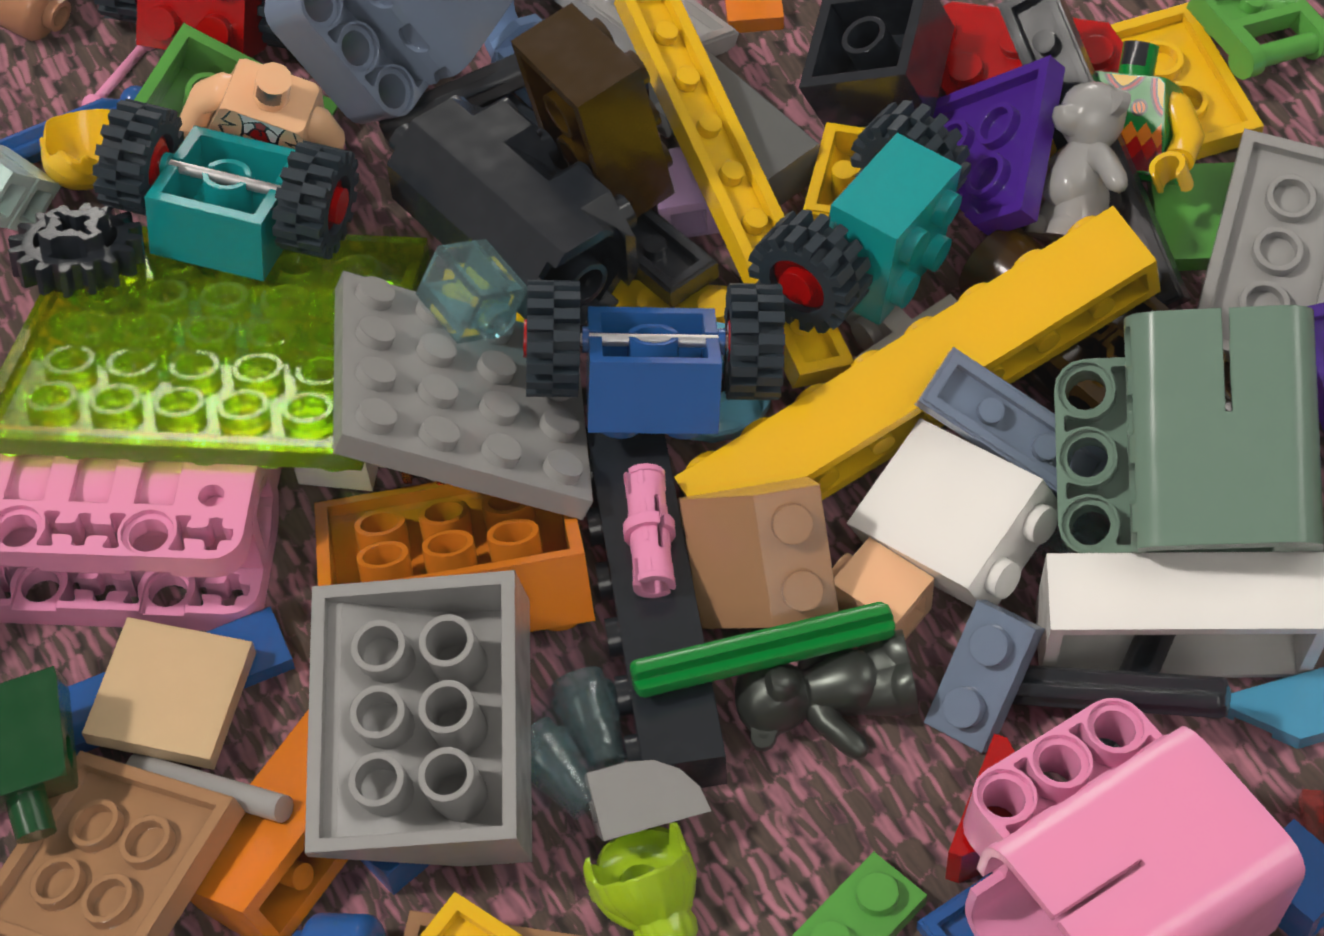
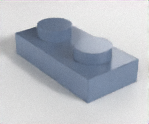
(984, 675)

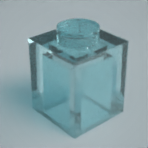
(471, 291)

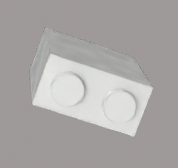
(958, 514)

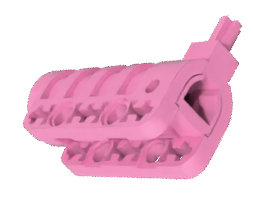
(132, 528)

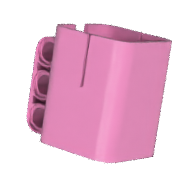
(1131, 844)

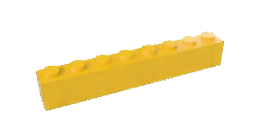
(1004, 325)

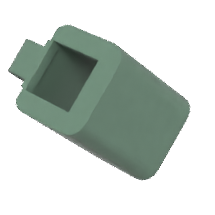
(1180, 463)

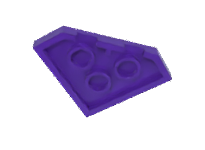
(1008, 141)

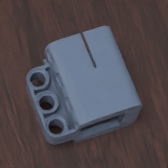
(382, 53)

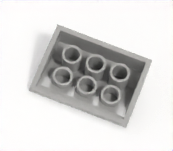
(420, 721)

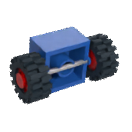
(654, 364)

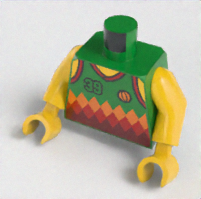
(1160, 120)

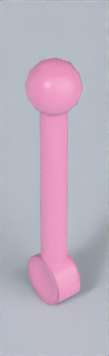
(118, 75)

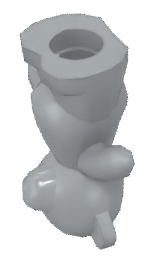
(1087, 166)

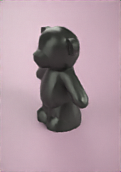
(825, 687)

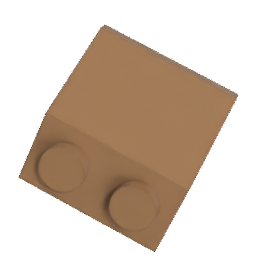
(759, 554)

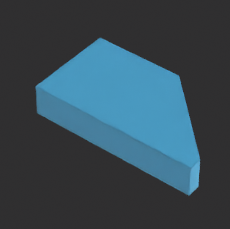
(1285, 707)

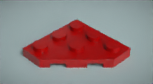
(985, 49)

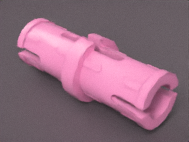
(649, 531)

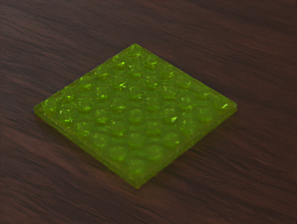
(193, 362)

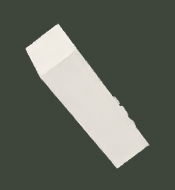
(1226, 608)

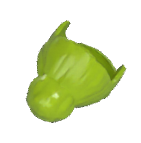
(646, 882)

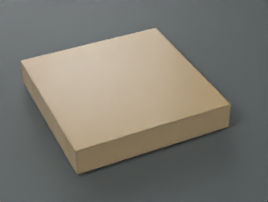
(169, 693)

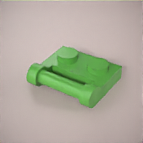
(1239, 21)

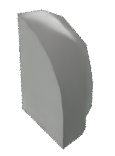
(641, 797)

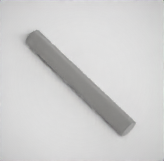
(252, 799)

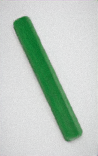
(762, 649)

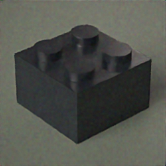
(875, 56)

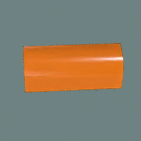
(262, 874)

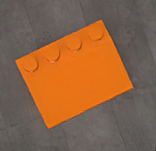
(456, 532)

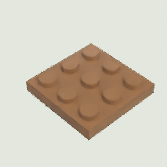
(121, 855)

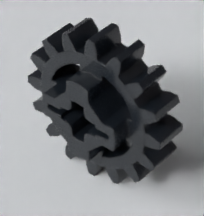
(76, 249)

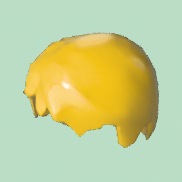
(70, 147)

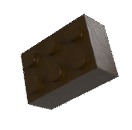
(595, 105)

